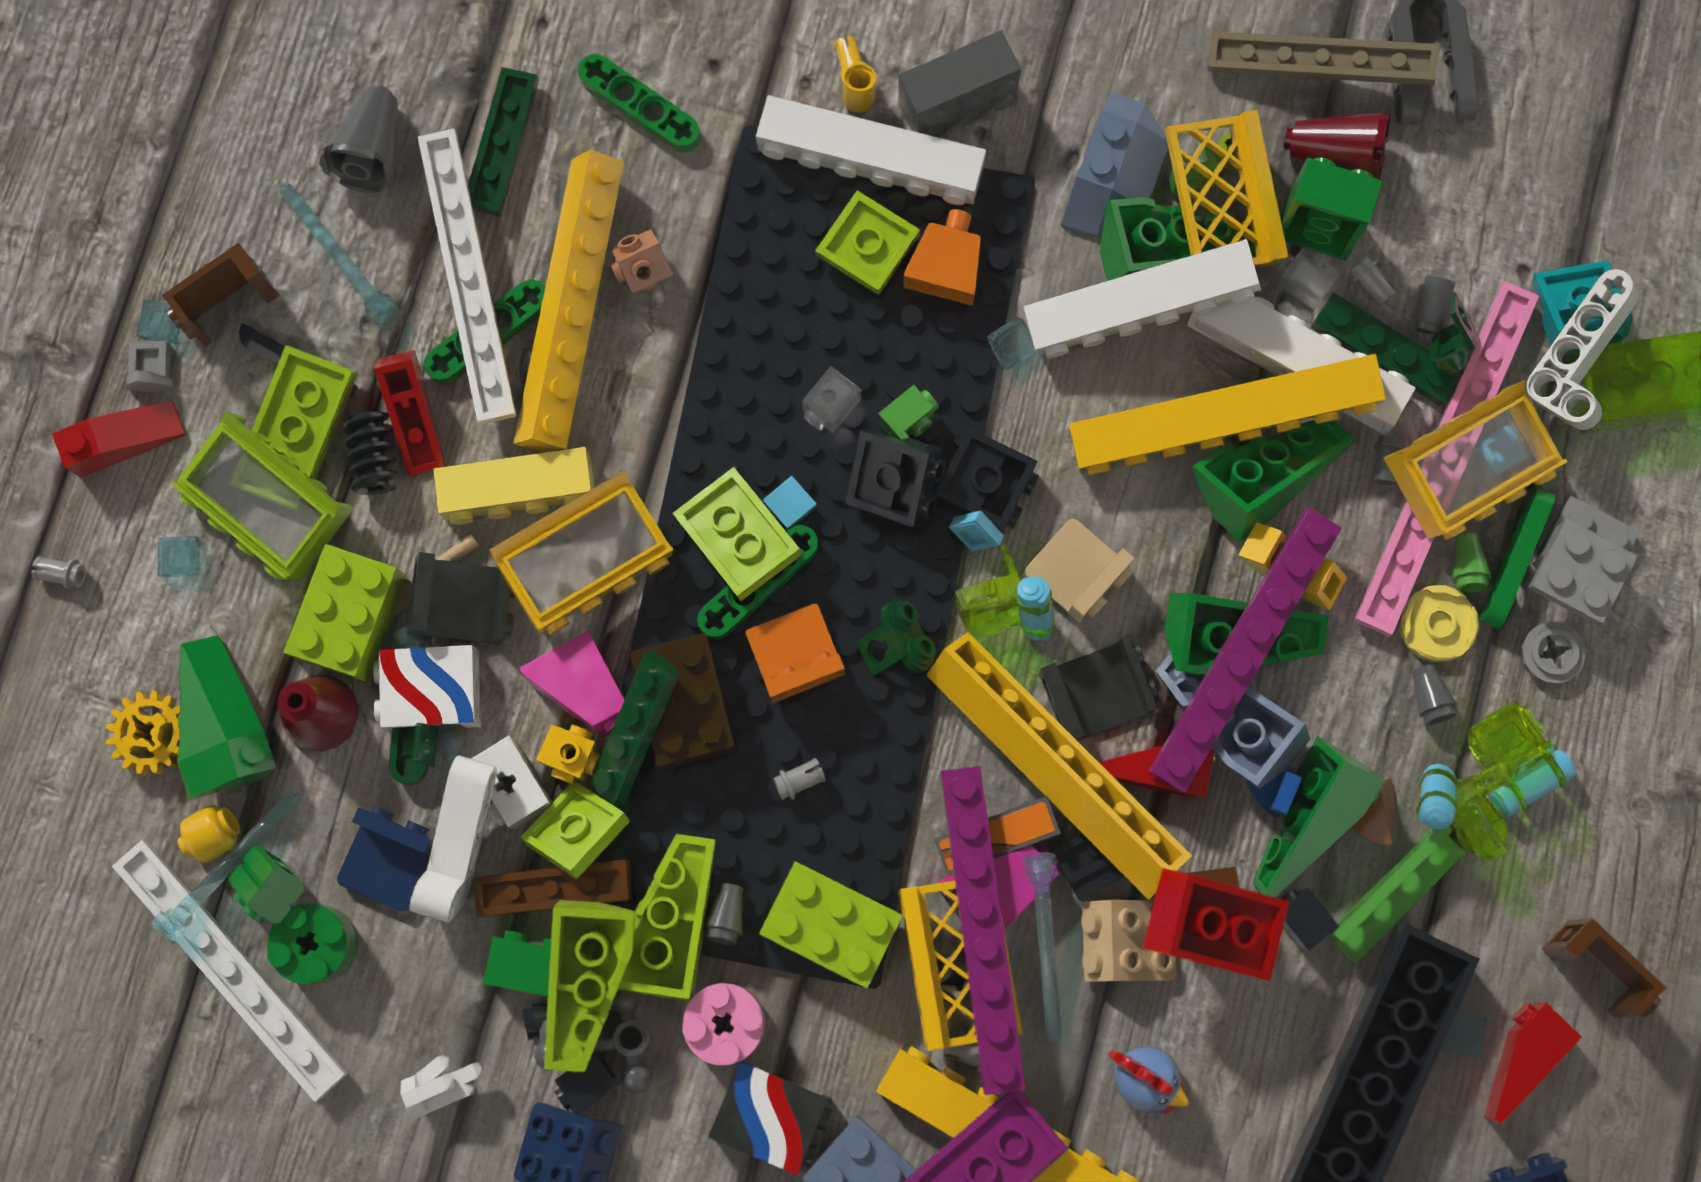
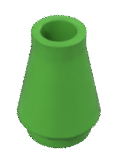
(1470, 566)

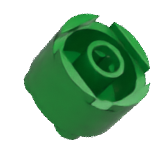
(292, 955)

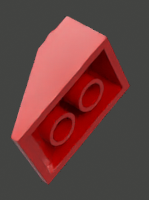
(1216, 924)

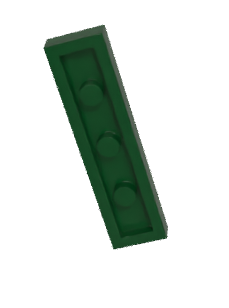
(501, 140)
(1393, 350)
(634, 728)

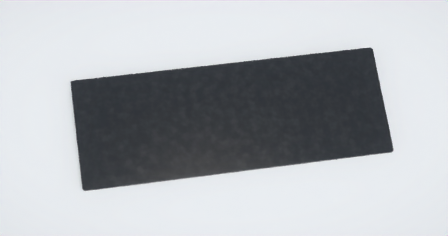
(762, 344)

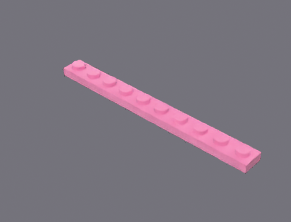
(1478, 382)

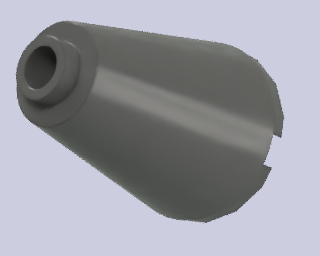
(365, 142)

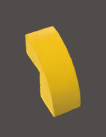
(1262, 549)

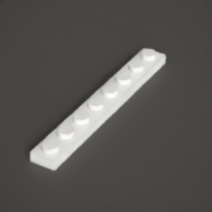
(467, 277)
(234, 974)

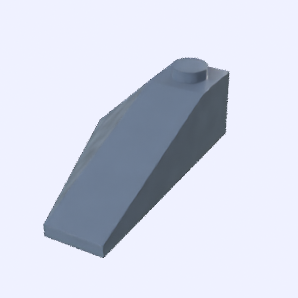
(1258, 736)

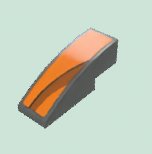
(1011, 830)

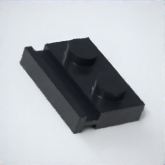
(1085, 866)

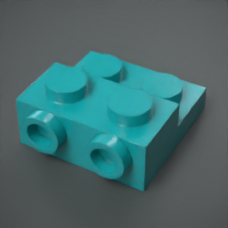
(1563, 292)

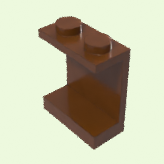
(211, 286)
(1642, 985)

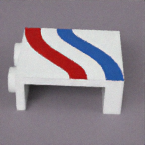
(428, 687)

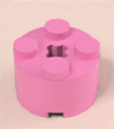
(701, 1027)

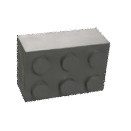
(959, 86)

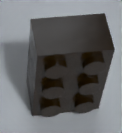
(696, 715)

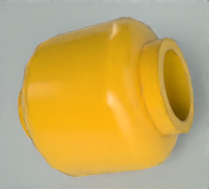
(208, 833)

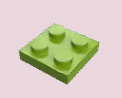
(867, 242)
(575, 829)

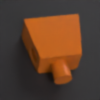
(946, 260)

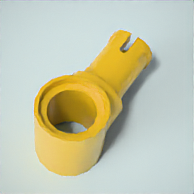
(855, 75)

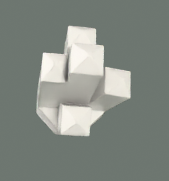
(431, 1091)

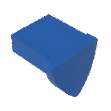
(1277, 794)

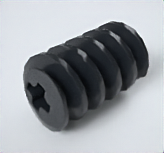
(368, 453)

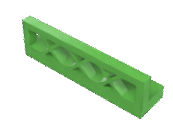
(1395, 893)

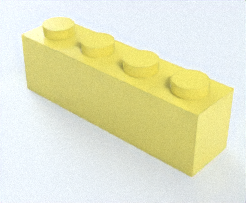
(512, 485)

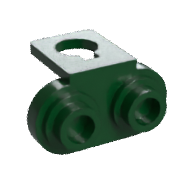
(1454, 342)
(903, 637)
(412, 753)

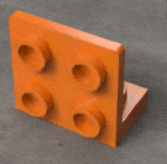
(795, 652)

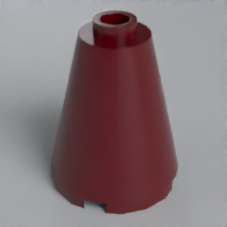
(1345, 140)
(318, 712)

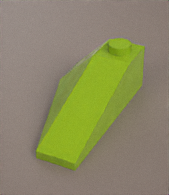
(672, 923)
(586, 967)

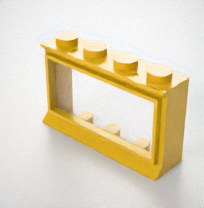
(1475, 463)
(581, 554)

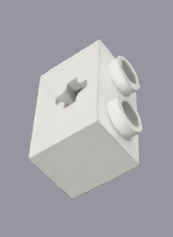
(529, 794)

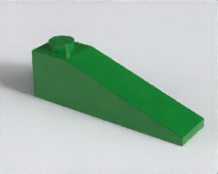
(1202, 623)
(218, 727)
(1327, 804)

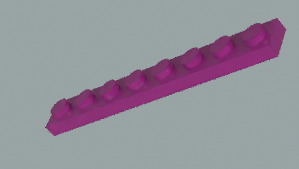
(1244, 650)
(982, 931)

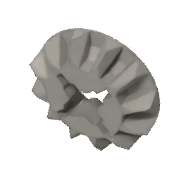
(1561, 637)

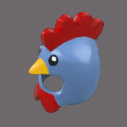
(1149, 1080)

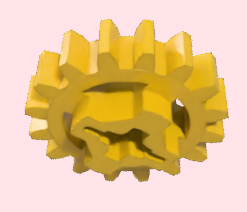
(135, 740)

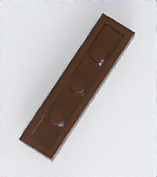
(546, 887)

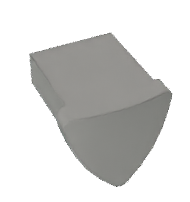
(149, 366)

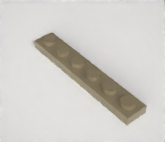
(1323, 58)

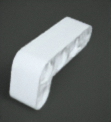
(1590, 346)
(456, 841)

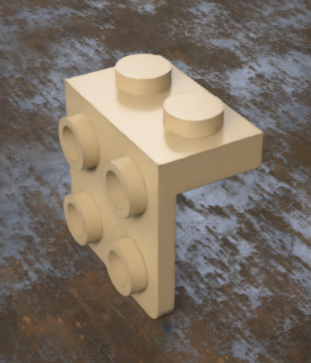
(1080, 569)
(1115, 942)

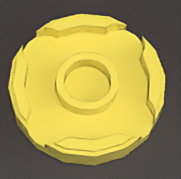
(1438, 623)

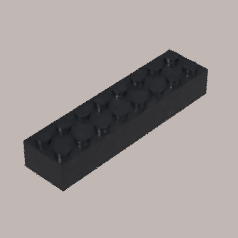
(1383, 1060)

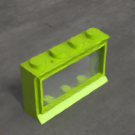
(261, 499)

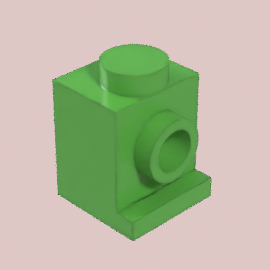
(908, 414)

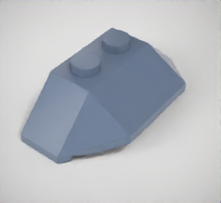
(1118, 163)

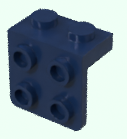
(385, 858)
(566, 1147)

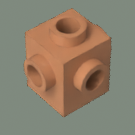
(639, 261)

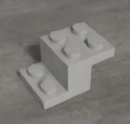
(1584, 560)

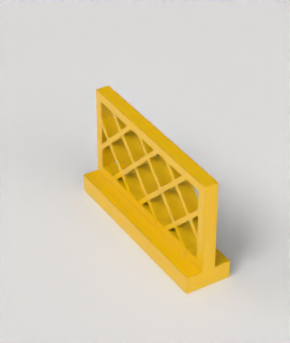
(1254, 180)
(926, 971)

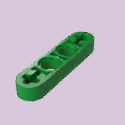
(636, 106)
(443, 350)
(1517, 557)
(761, 594)

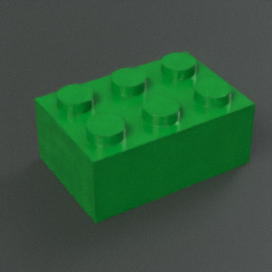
(1329, 207)

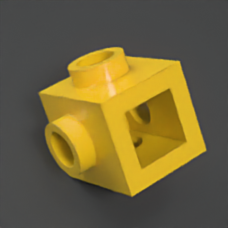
(558, 746)

